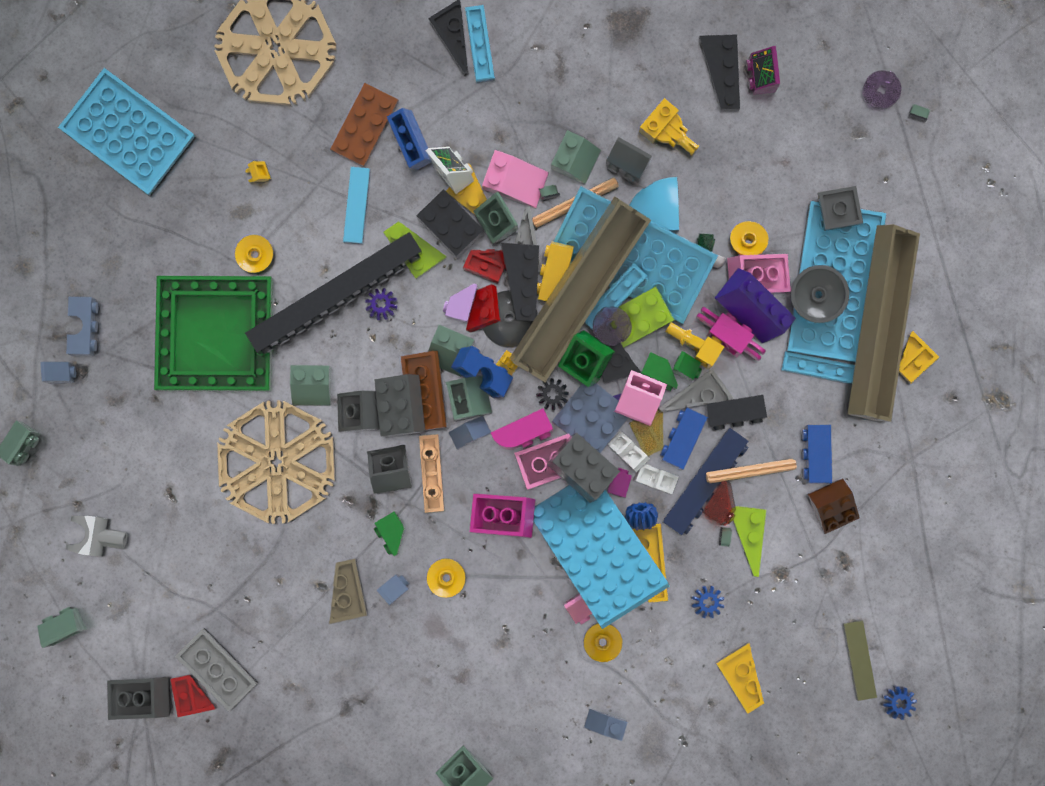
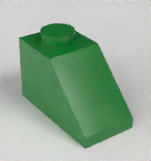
(687, 367)

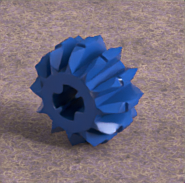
(641, 516)
(711, 608)
(902, 695)

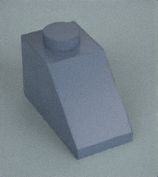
(58, 372)
(393, 589)
(605, 724)

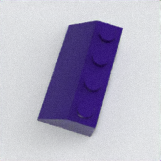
(754, 306)

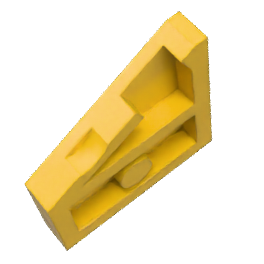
(471, 196)
(916, 358)

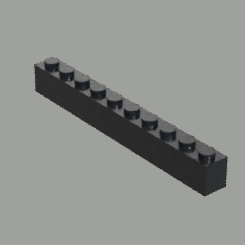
(334, 293)

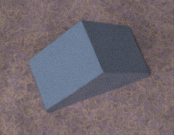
(469, 432)

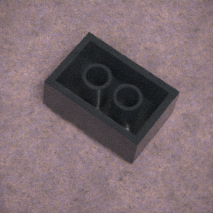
(450, 224)

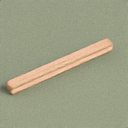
(564, 207)
(750, 471)

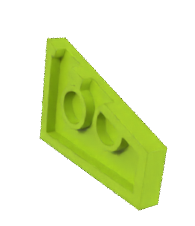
(430, 255)

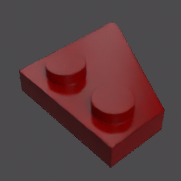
(486, 264)
(484, 309)
(189, 697)

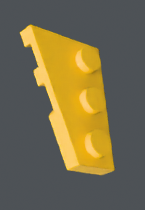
(742, 677)

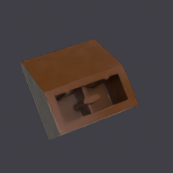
(834, 506)

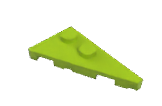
(750, 528)

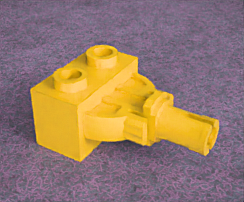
(667, 127)
(706, 350)

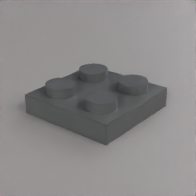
(840, 208)

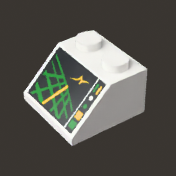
(451, 168)

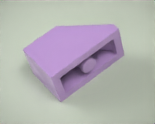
(460, 304)

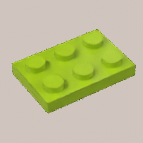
(646, 315)

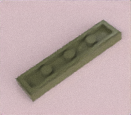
(860, 660)

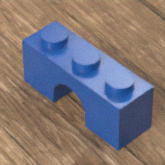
(495, 378)

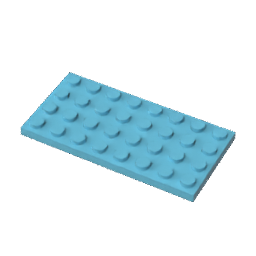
(850, 253)
(668, 259)
(599, 553)

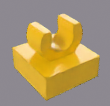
(258, 171)
(506, 363)

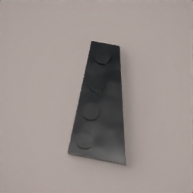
(722, 61)
(522, 274)

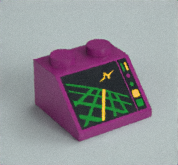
(763, 71)

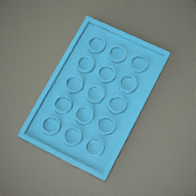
(126, 131)

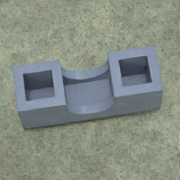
(83, 342)

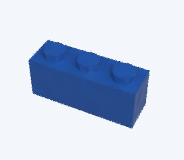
(409, 138)
(683, 438)
(817, 454)

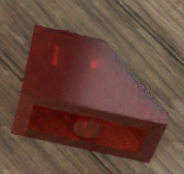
(722, 504)

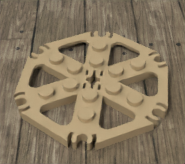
(264, 62)
(260, 471)

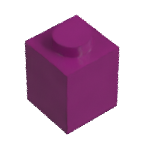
(620, 484)

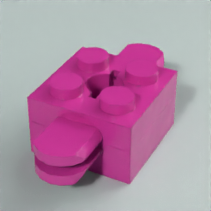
(733, 335)

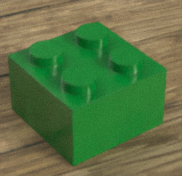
(586, 358)

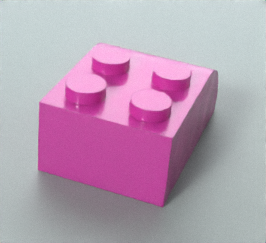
(524, 431)
(502, 515)

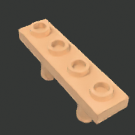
(431, 473)

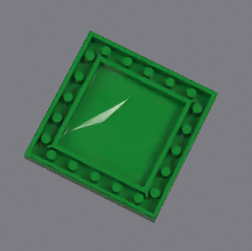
(204, 336)

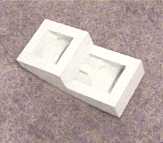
(628, 451)
(656, 478)

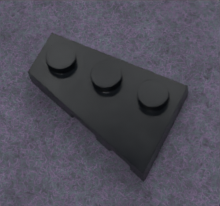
(619, 364)

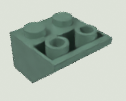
(467, 398)
(18, 443)

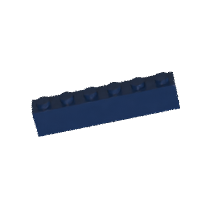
(699, 490)

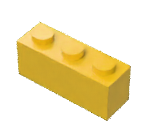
(557, 263)

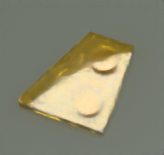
(649, 437)

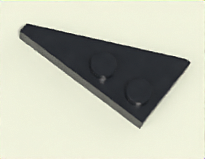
(449, 27)

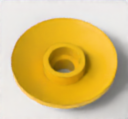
(749, 231)
(252, 244)
(436, 582)
(603, 653)

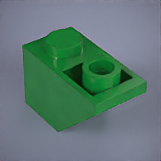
(660, 370)
(392, 532)

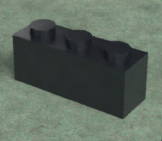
(736, 412)

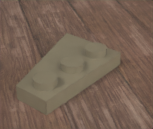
(347, 593)

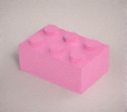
(534, 462)

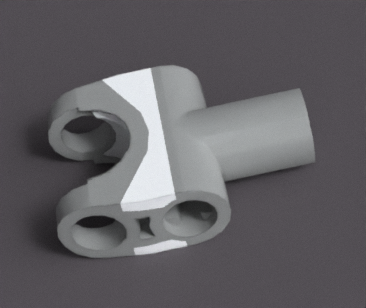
(96, 536)

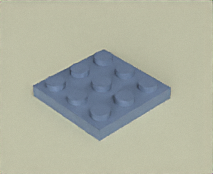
(591, 415)

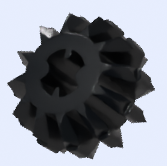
(558, 398)

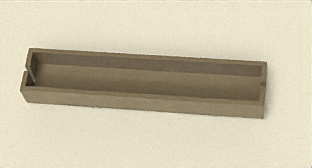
(580, 289)
(883, 323)

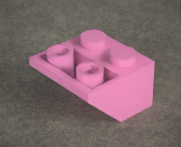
(640, 398)

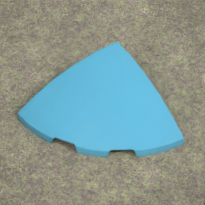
(660, 203)

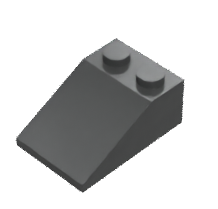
(138, 698)

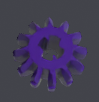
(381, 297)

